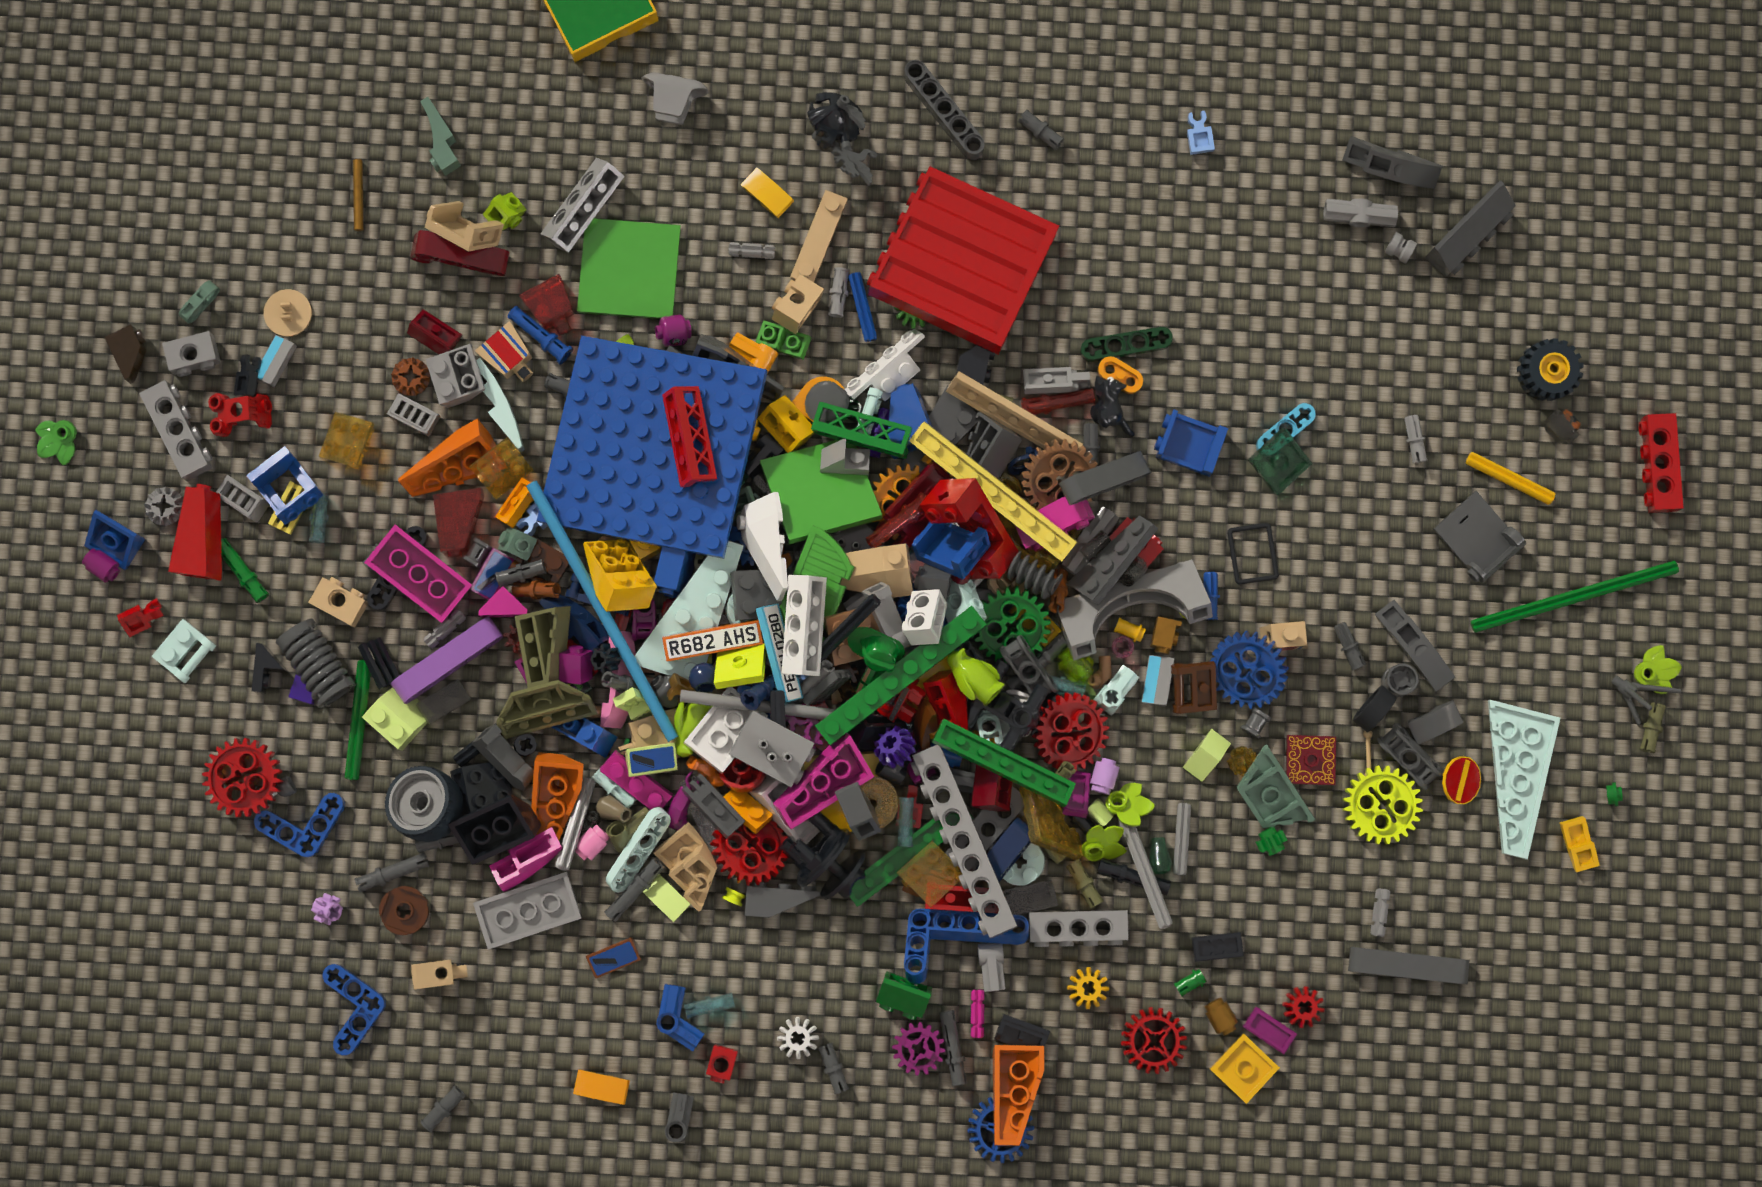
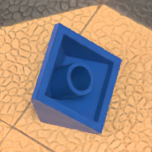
(113, 539)

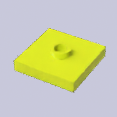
(740, 666)

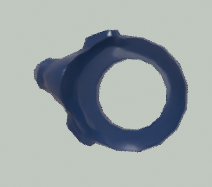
(1017, 470)

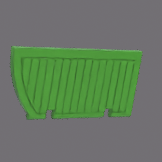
(823, 558)

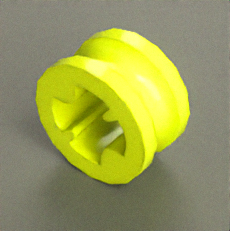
(734, 896)

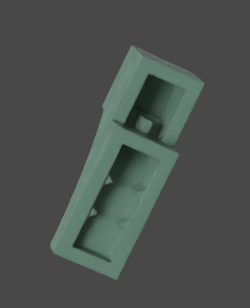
(442, 155)

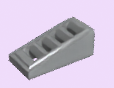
(428, 426)
(255, 506)

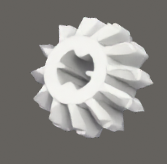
(799, 1029)

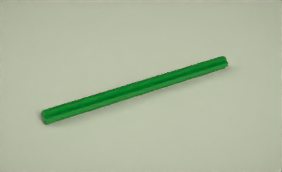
(1574, 596)

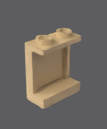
(448, 223)

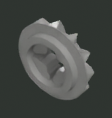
(171, 514)

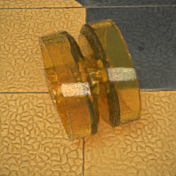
(885, 798)

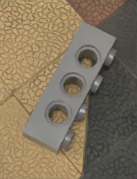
(582, 205)
(155, 399)
(1115, 919)

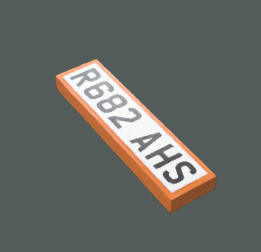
(712, 640)

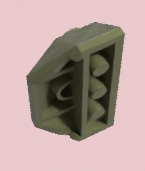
(543, 708)

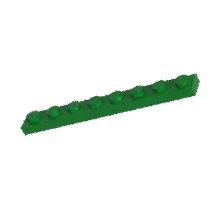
(902, 675)

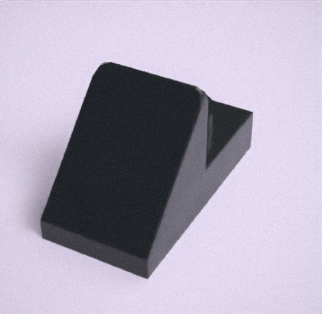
(264, 661)

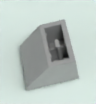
(455, 376)

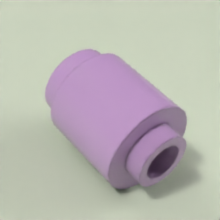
(1104, 776)

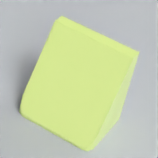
(1099, 812)

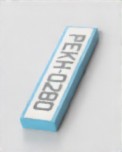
(773, 635)

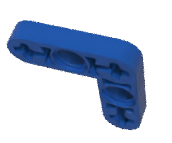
(300, 835)
(361, 1011)

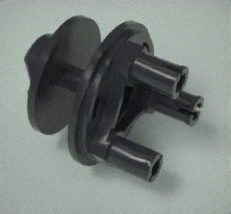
(823, 856)

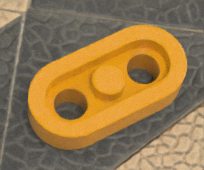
(1122, 373)

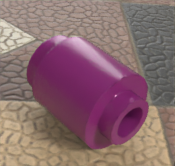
(101, 565)

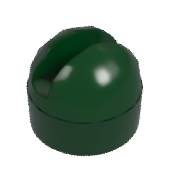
(855, 405)

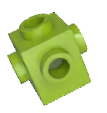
(506, 210)

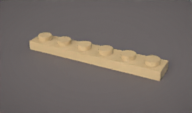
(1006, 412)

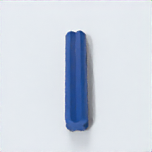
(862, 307)

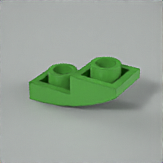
(783, 340)

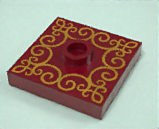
(1311, 759)

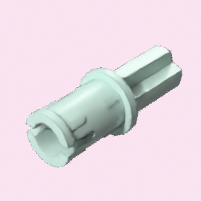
(614, 789)

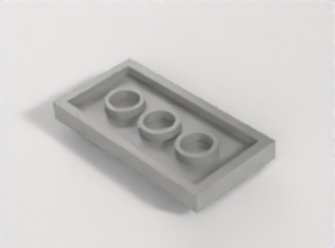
(527, 910)

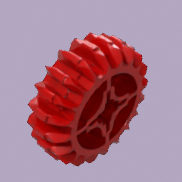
(1144, 1048)

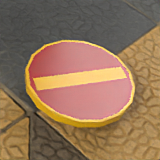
(1461, 780)

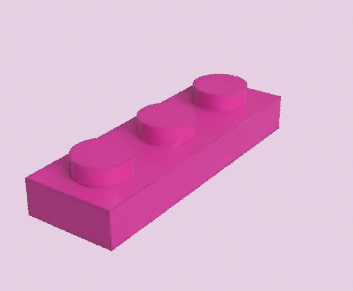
(641, 787)

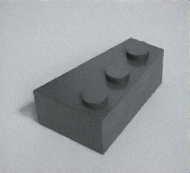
(992, 445)

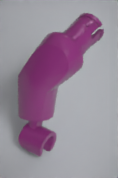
(679, 806)

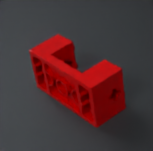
(967, 505)

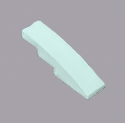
(502, 412)

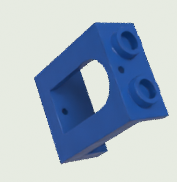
(270, 471)

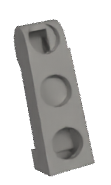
(886, 613)

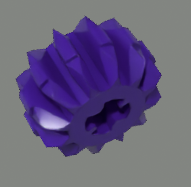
(894, 747)

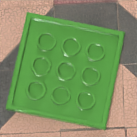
(629, 269)
(818, 498)

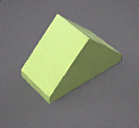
(1207, 755)

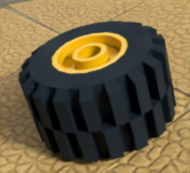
(1550, 369)

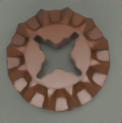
(416, 385)

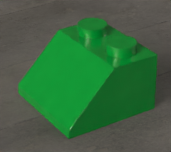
(904, 996)

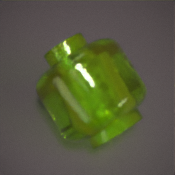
(1077, 669)

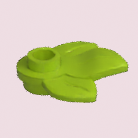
(1660, 668)
(1132, 804)
(1103, 843)

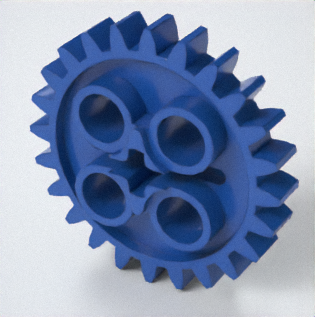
(1266, 659)

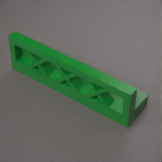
(859, 439)

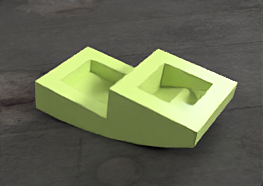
(633, 703)
(666, 898)

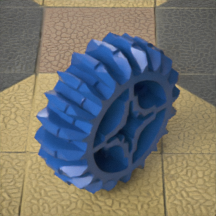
(994, 1150)

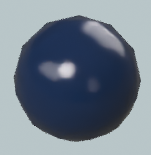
(702, 677)

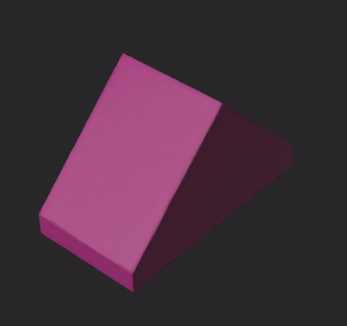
(502, 605)

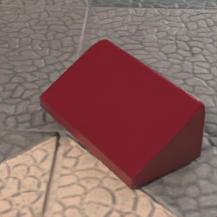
(433, 333)

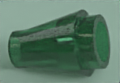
(1160, 857)

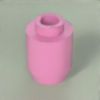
(591, 843)

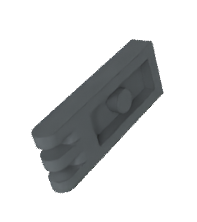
(713, 806)

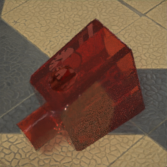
(550, 304)

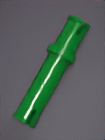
(246, 577)

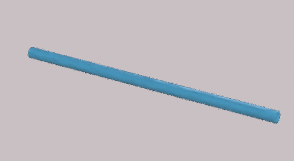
(605, 617)

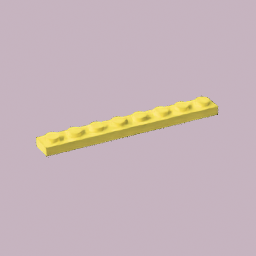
(998, 494)

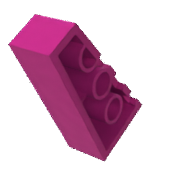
(830, 771)

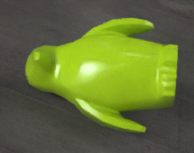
(975, 677)
(685, 722)

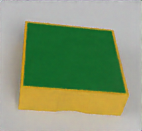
(593, 24)

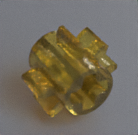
(1241, 760)

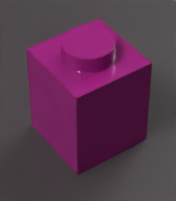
(575, 665)

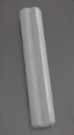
(1182, 839)

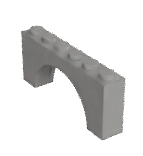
(1172, 586)

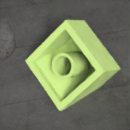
(394, 719)

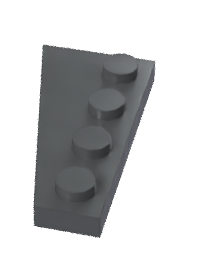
(951, 419)

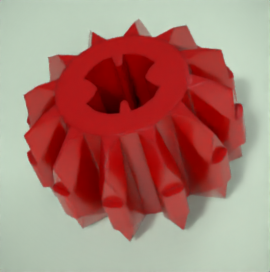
(1303, 998)

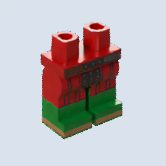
(897, 706)

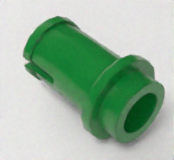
(1190, 982)

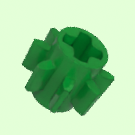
(1271, 841)

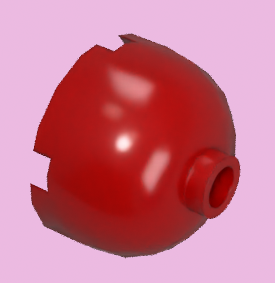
(742, 777)

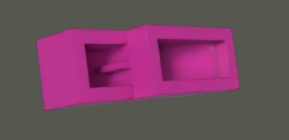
(526, 859)

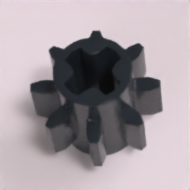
(605, 658)

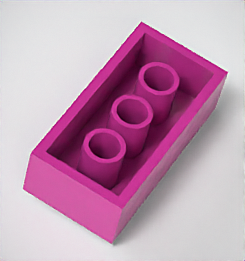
(418, 573)

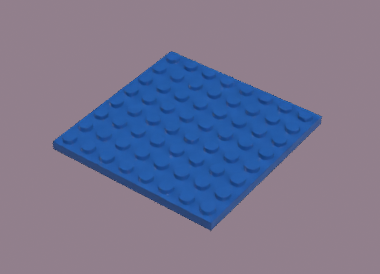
(615, 450)

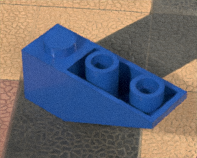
(588, 735)

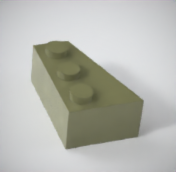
(541, 640)

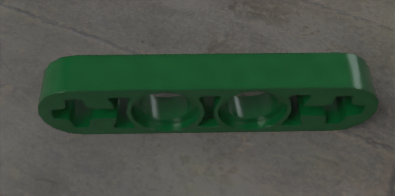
(1126, 346)

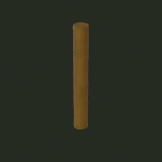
(358, 194)

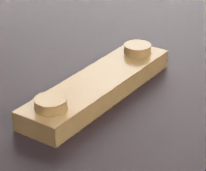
(819, 236)

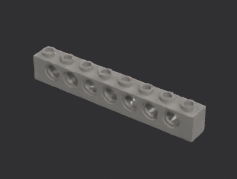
(935, 758)

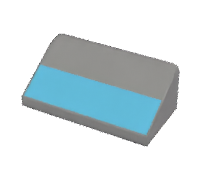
(275, 360)
(1157, 680)

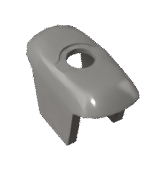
(673, 96)

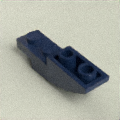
(582, 623)

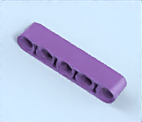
(446, 660)

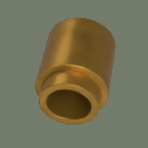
(1221, 1016)

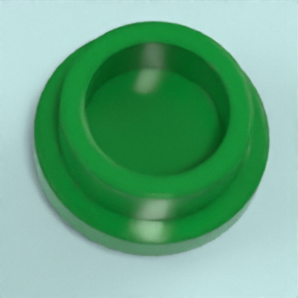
(1614, 794)

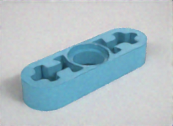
(1294, 413)

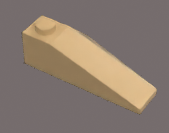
(884, 565)

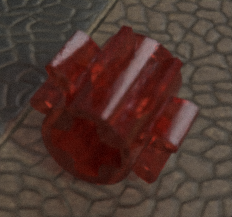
(513, 632)

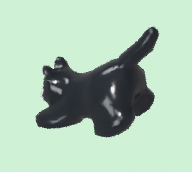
(1108, 409)

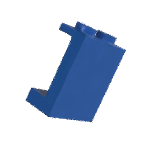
(1190, 443)
(951, 547)

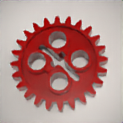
(1070, 709)
(250, 797)
(734, 859)

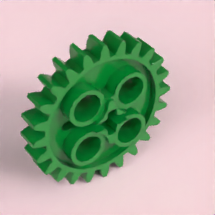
(995, 613)

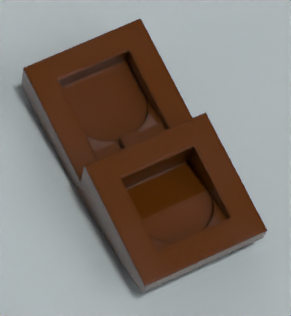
(924, 724)

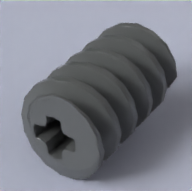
(1033, 576)

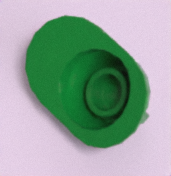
(876, 648)

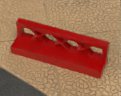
(683, 435)

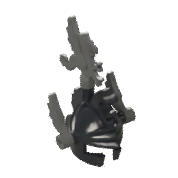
(840, 122)

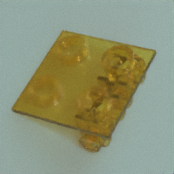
(347, 440)
(501, 468)
(930, 874)

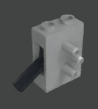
(772, 746)

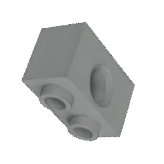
(177, 352)

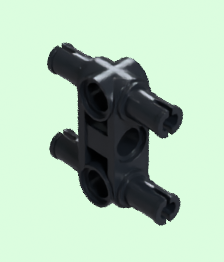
(1010, 710)

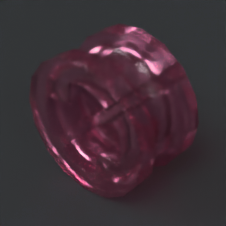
(1125, 654)

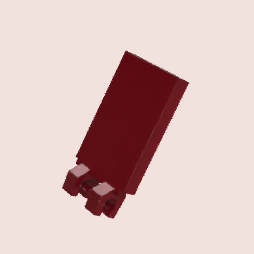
(922, 483)

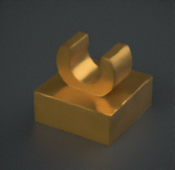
(677, 684)

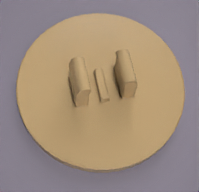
(287, 313)

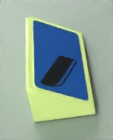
(651, 759)

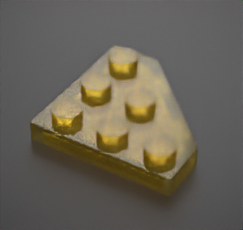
(1048, 826)

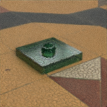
(1280, 461)

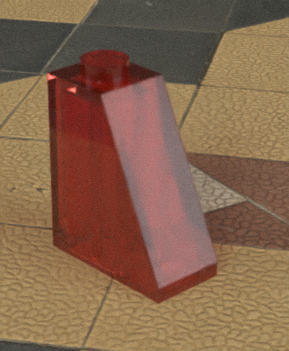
(456, 519)

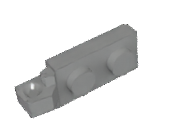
(1054, 380)

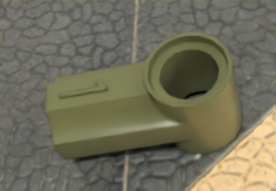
(621, 832)

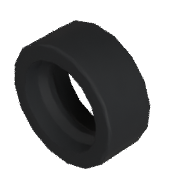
(1374, 709)

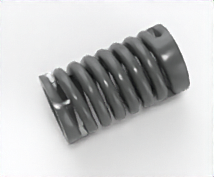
(323, 662)

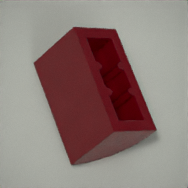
(991, 791)

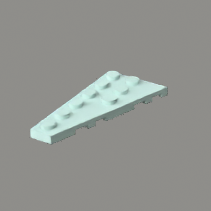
(694, 609)
(1521, 760)

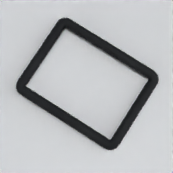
(1272, 551)

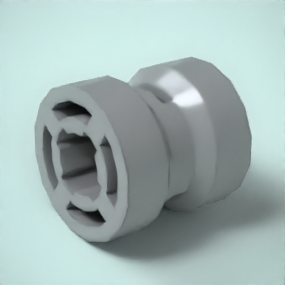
(1400, 247)

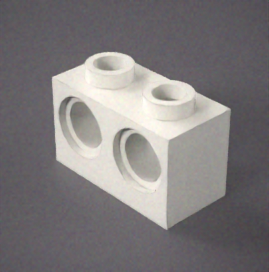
(924, 617)

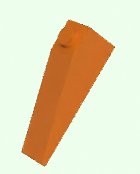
(449, 460)
(555, 789)
(1015, 1086)

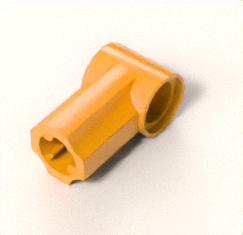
(758, 354)

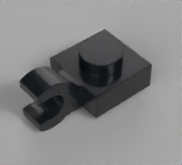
(246, 379)

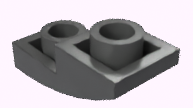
(1436, 722)

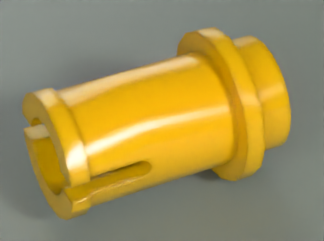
(1130, 630)

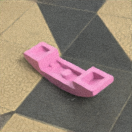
(611, 715)

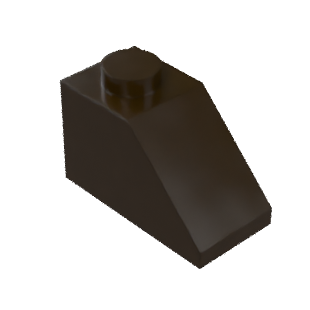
(127, 350)

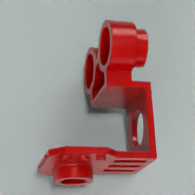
(253, 409)

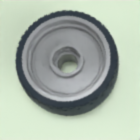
(408, 799)

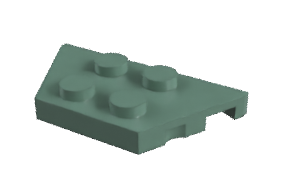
(1271, 793)

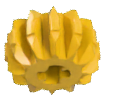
(1080, 990)

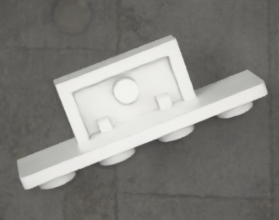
(891, 370)

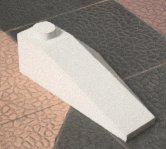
(761, 536)

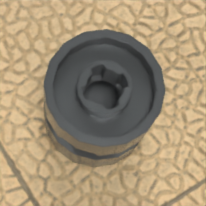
(1400, 679)

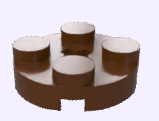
(392, 917)

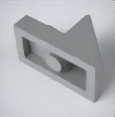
(844, 460)

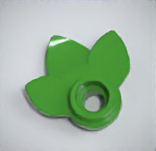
(54, 443)

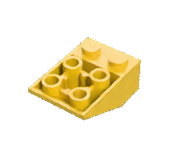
(618, 575)

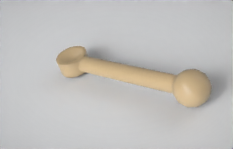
(1368, 735)

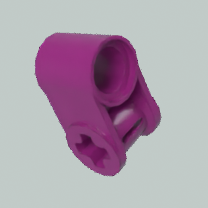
(644, 621)

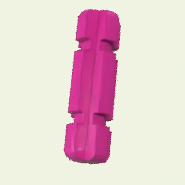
(977, 1014)

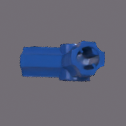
(672, 1005)

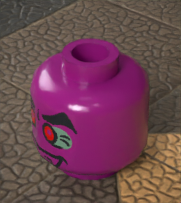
(673, 330)

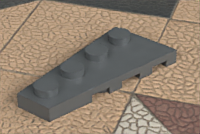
(1103, 572)

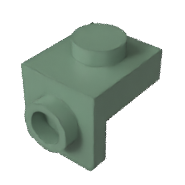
(516, 543)

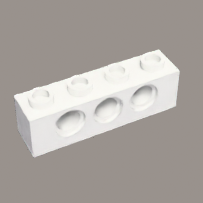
(804, 625)

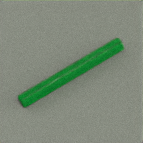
(357, 723)

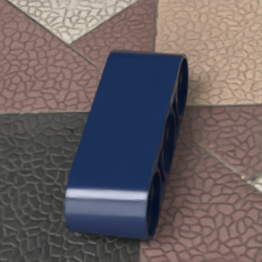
(1009, 848)

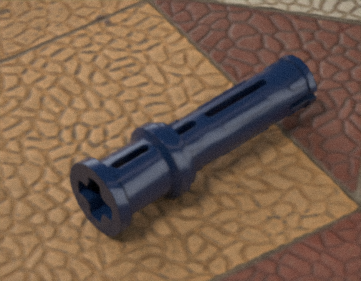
(760, 691)

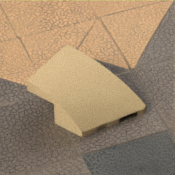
(689, 863)

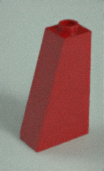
(198, 535)

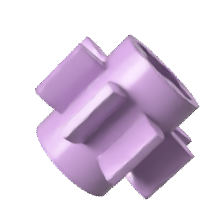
(327, 909)

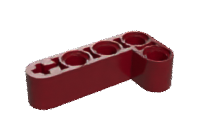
(432, 247)

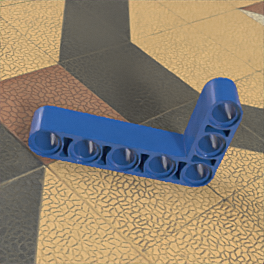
(954, 932)

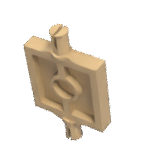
(647, 732)

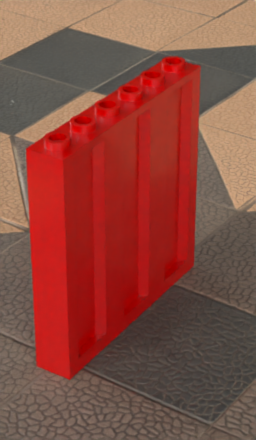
(962, 259)

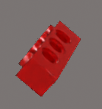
(1666, 427)

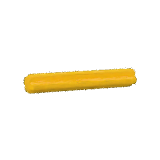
(1510, 478)

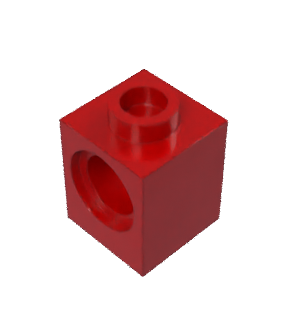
(726, 1053)

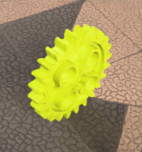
(1399, 791)

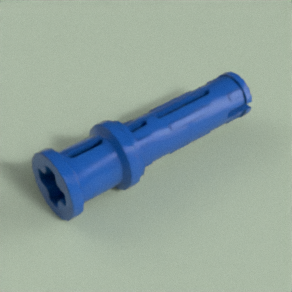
(548, 341)

